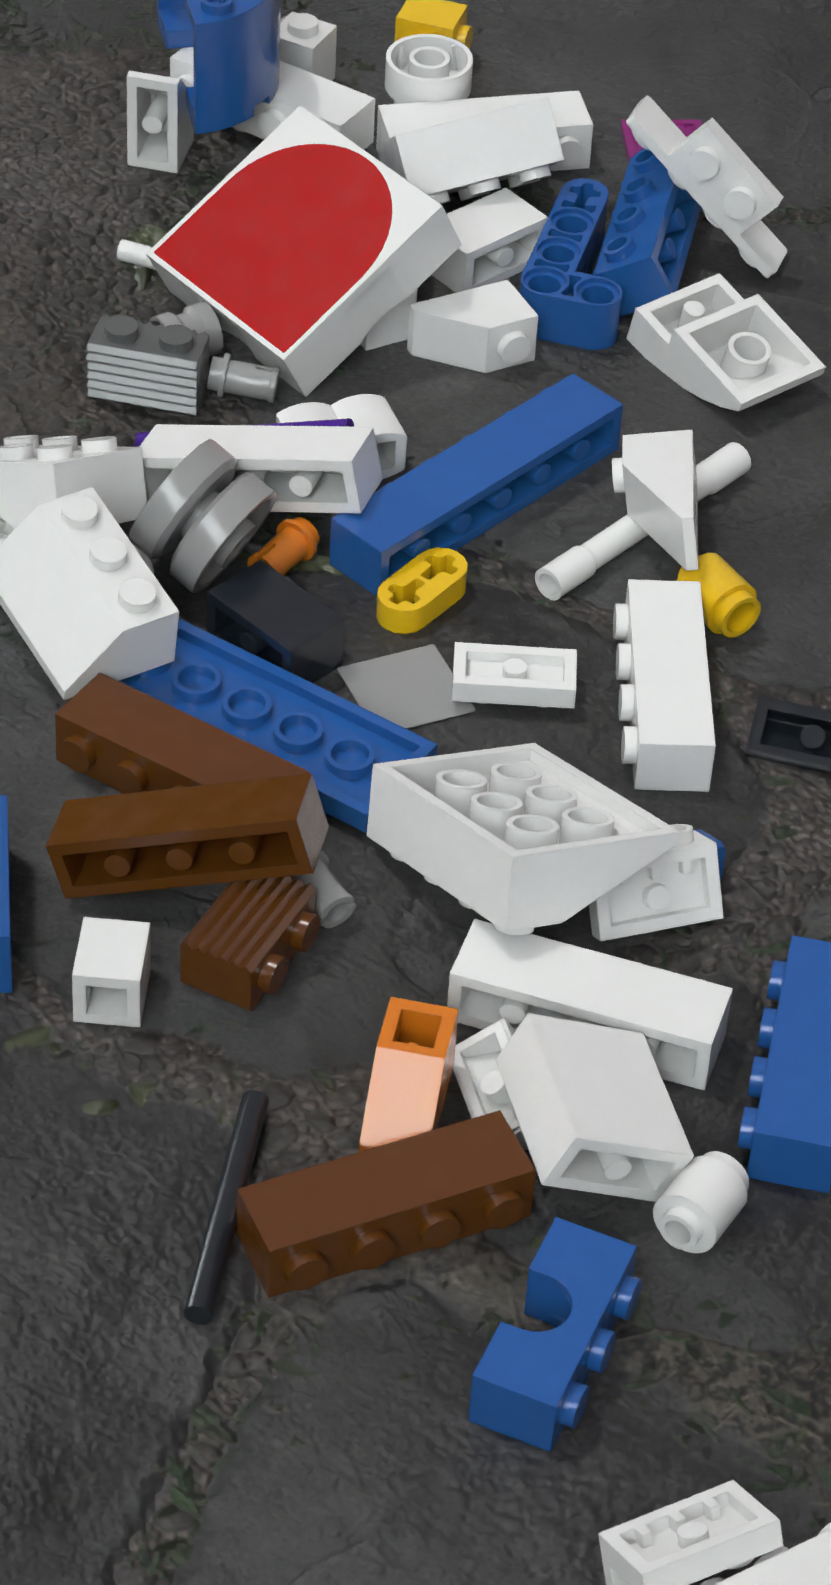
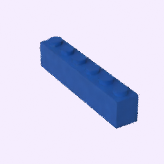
(478, 481)

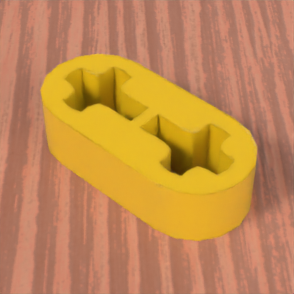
(413, 584)

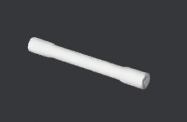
(582, 561)

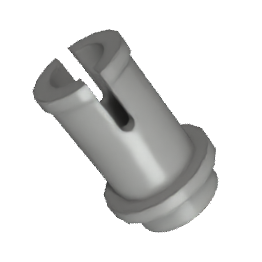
(242, 378)
(332, 900)

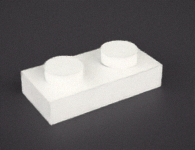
(514, 675)

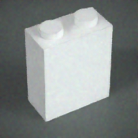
(593, 1108)

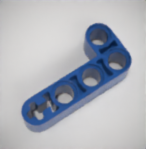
(556, 280)

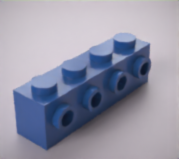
(647, 234)

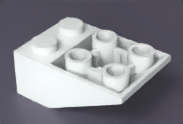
(60, 467)

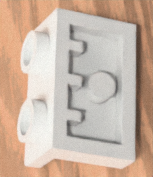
(665, 894)
(690, 1539)

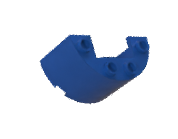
(233, 56)

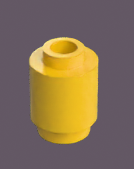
(727, 598)

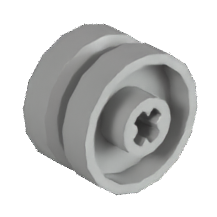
(202, 515)

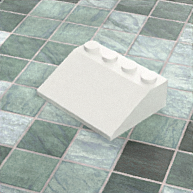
(512, 832)

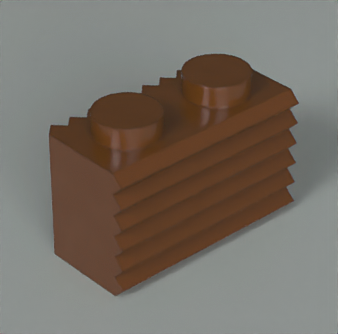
(248, 939)

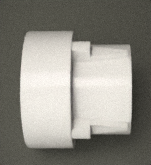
(428, 69)

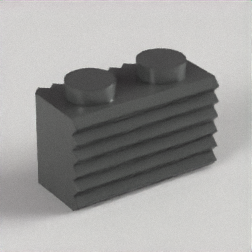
(148, 364)

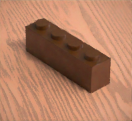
(151, 746)
(188, 836)
(384, 1203)

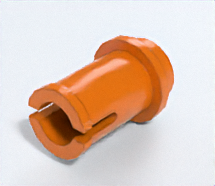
(294, 542)

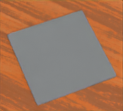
(405, 687)

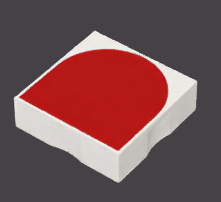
(305, 248)

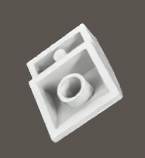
(722, 344)

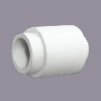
(702, 1202)

